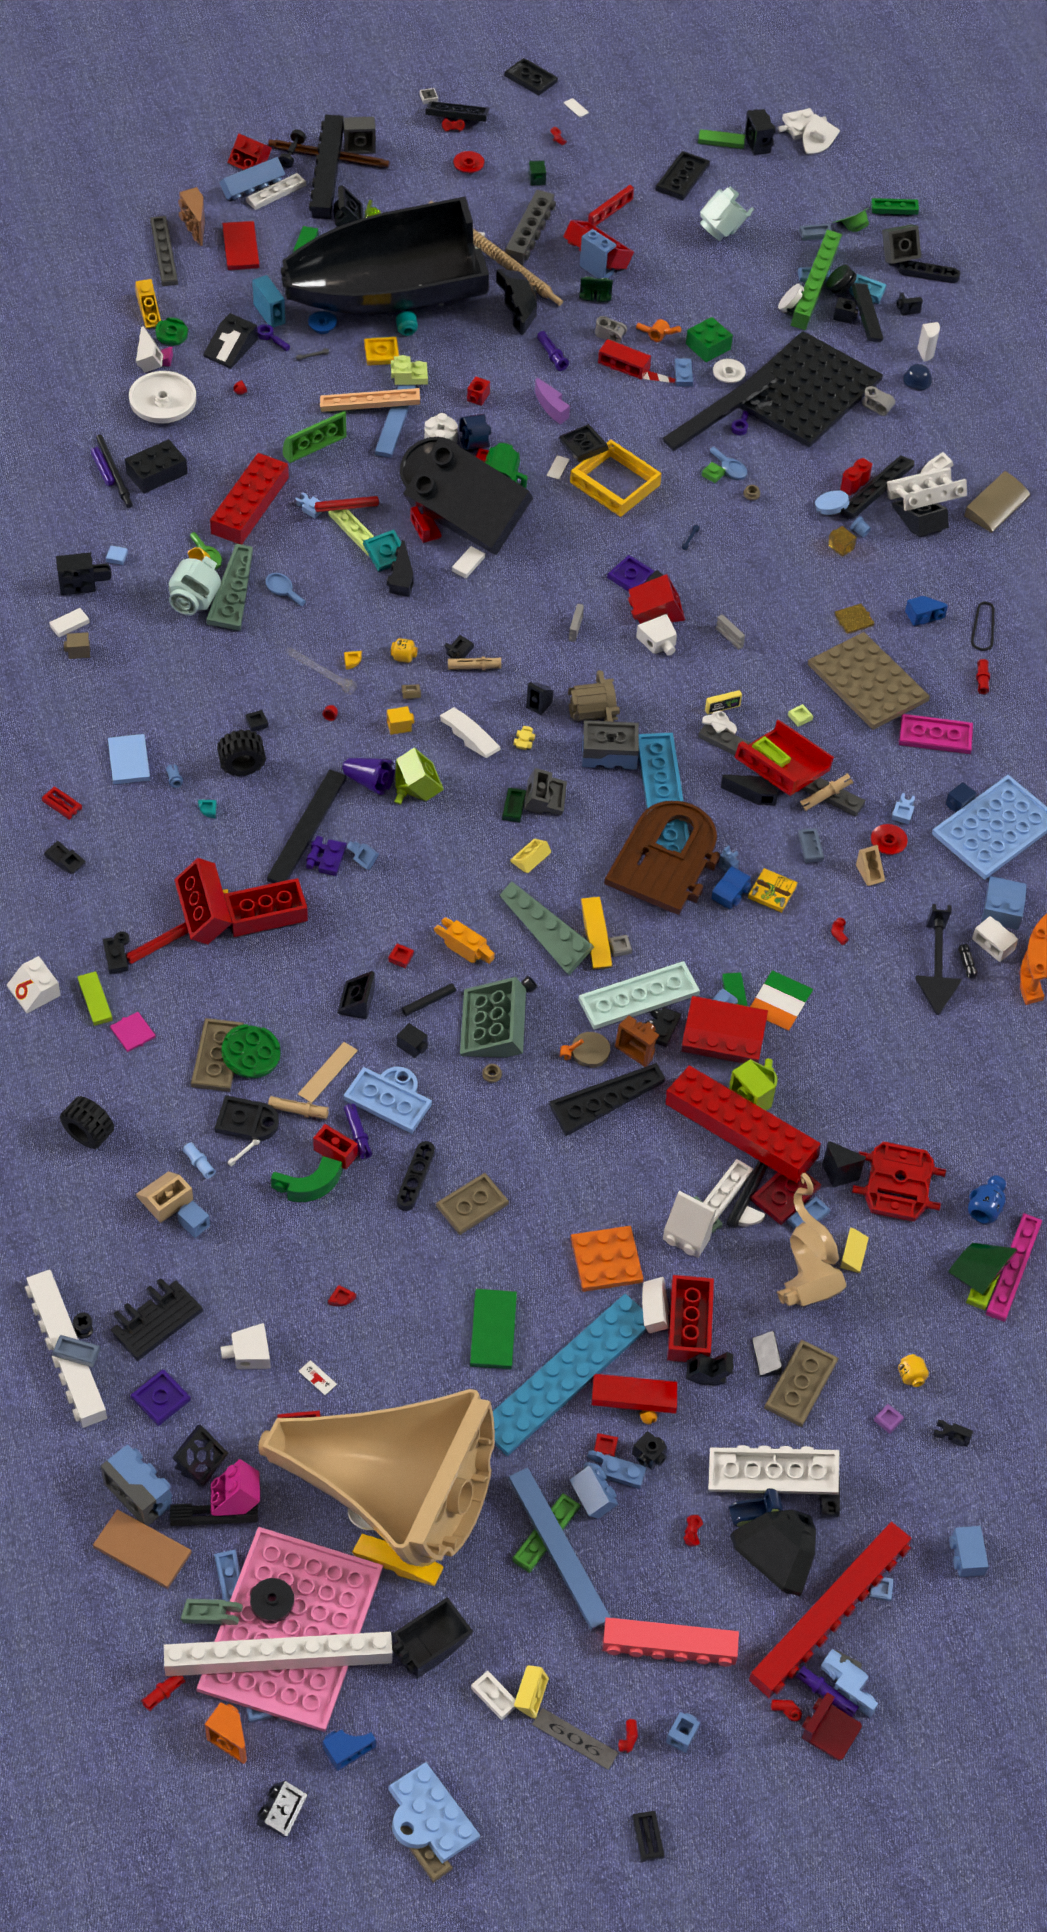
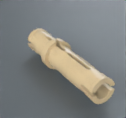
(474, 663)
(826, 792)
(306, 1109)

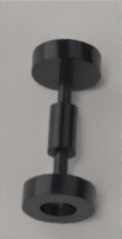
(299, 138)

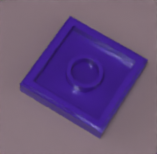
(630, 573)
(160, 1397)

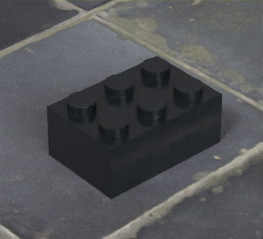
(156, 466)

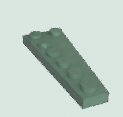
(230, 598)
(557, 937)

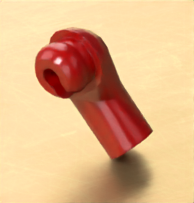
(837, 930)
(788, 1707)
(632, 1734)

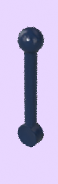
(695, 529)

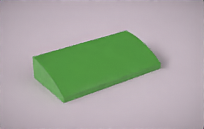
(315, 437)

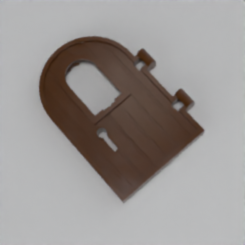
(665, 873)

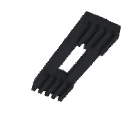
(182, 1515)

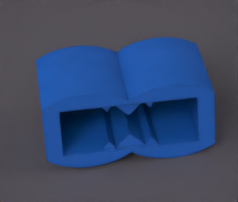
(731, 888)

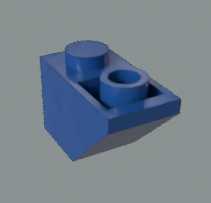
(924, 610)

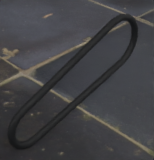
(992, 626)

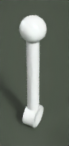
(232, 1161)

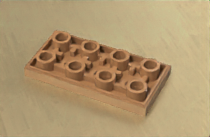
(142, 1549)

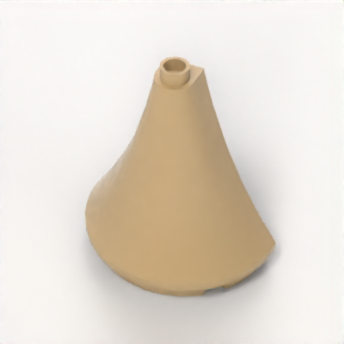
(403, 1469)

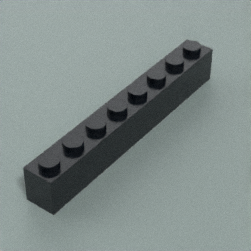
(327, 167)

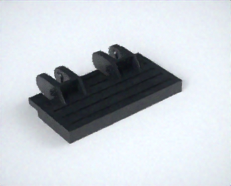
(154, 1322)

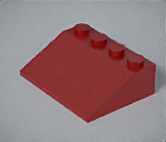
(724, 1030)

